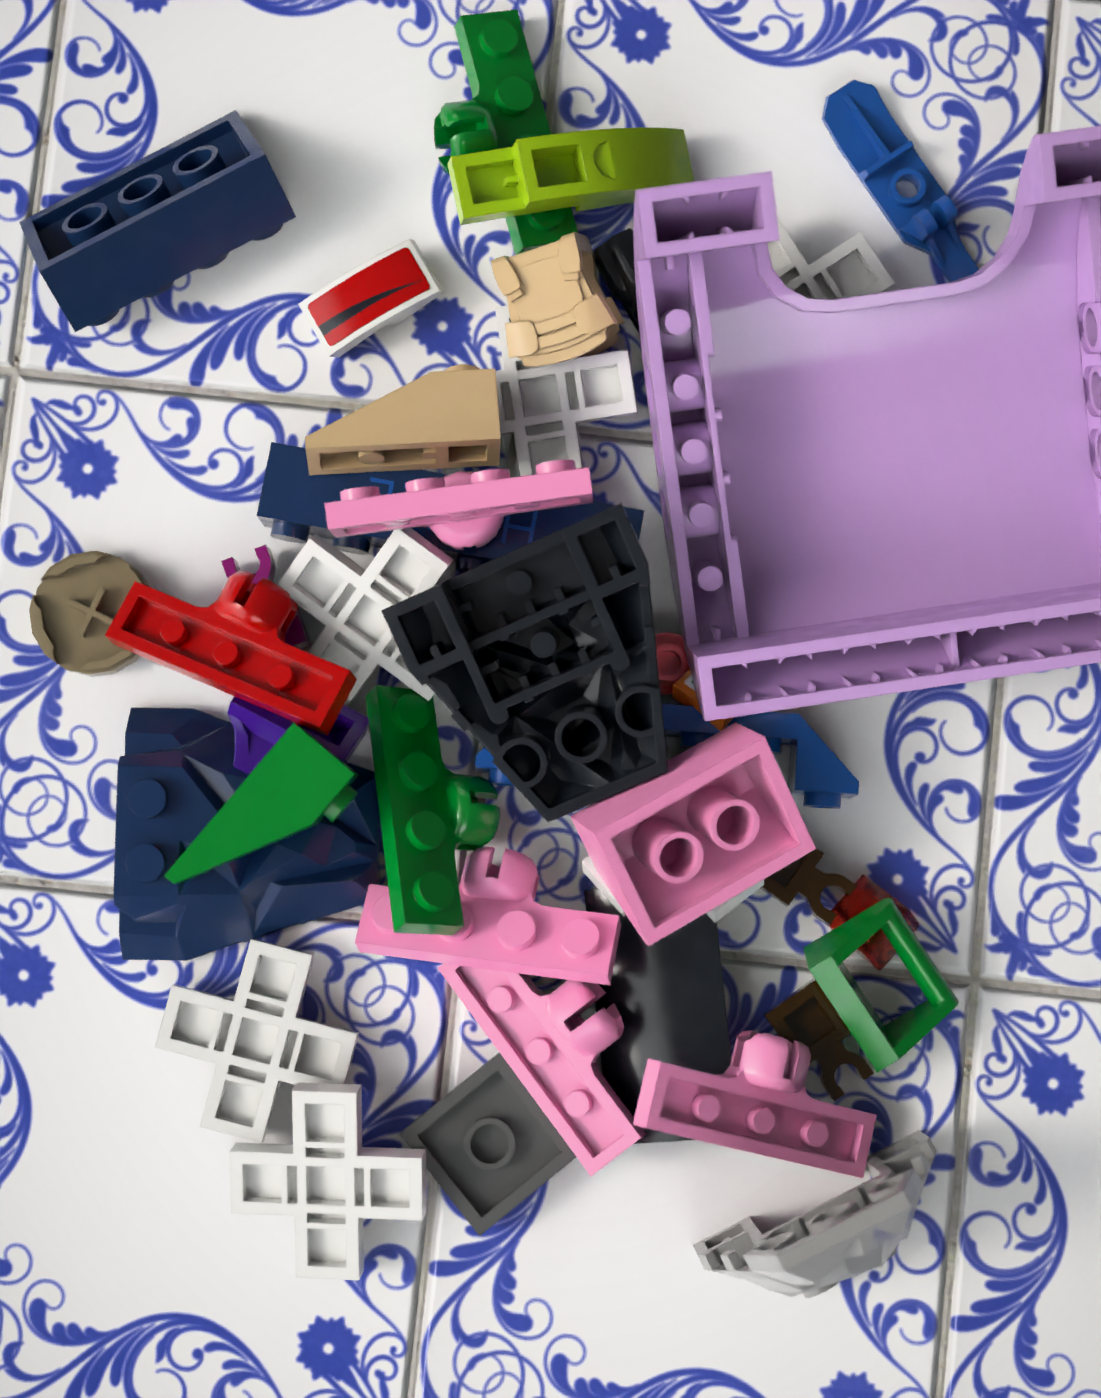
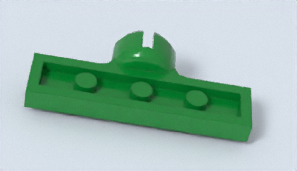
(502, 109)
(423, 812)

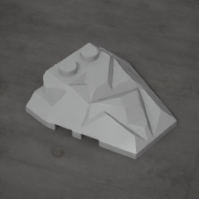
(834, 1238)

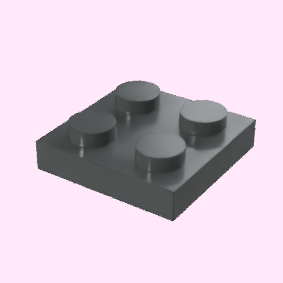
(488, 1144)

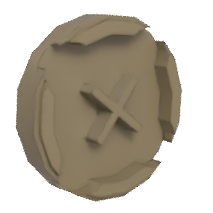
(77, 608)

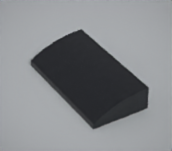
(668, 1005)

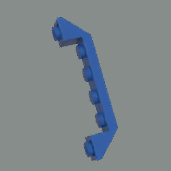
(812, 764)

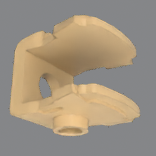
(556, 303)

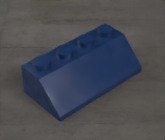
(157, 221)

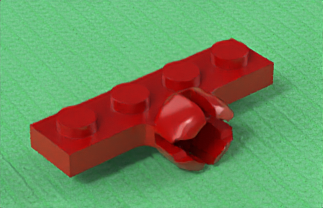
(236, 648)

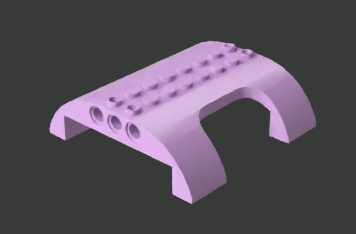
(882, 473)

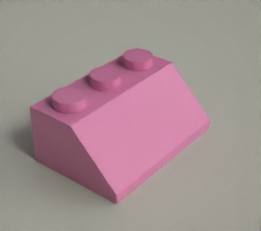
(695, 832)

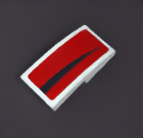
(370, 296)

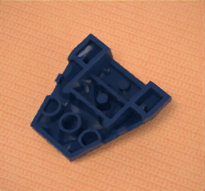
(167, 792)

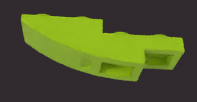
(567, 171)

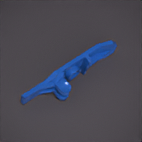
(883, 158)

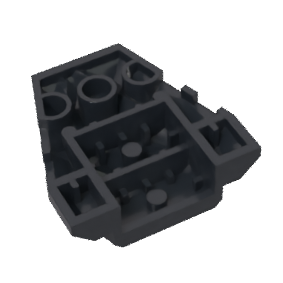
(549, 661)

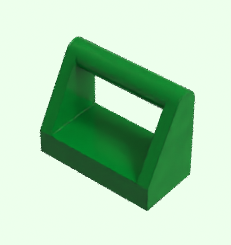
(878, 1041)

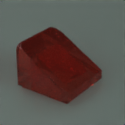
(877, 948)

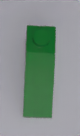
(279, 798)

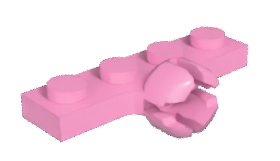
(462, 506)
(501, 927)
(554, 1054)
(757, 1107)

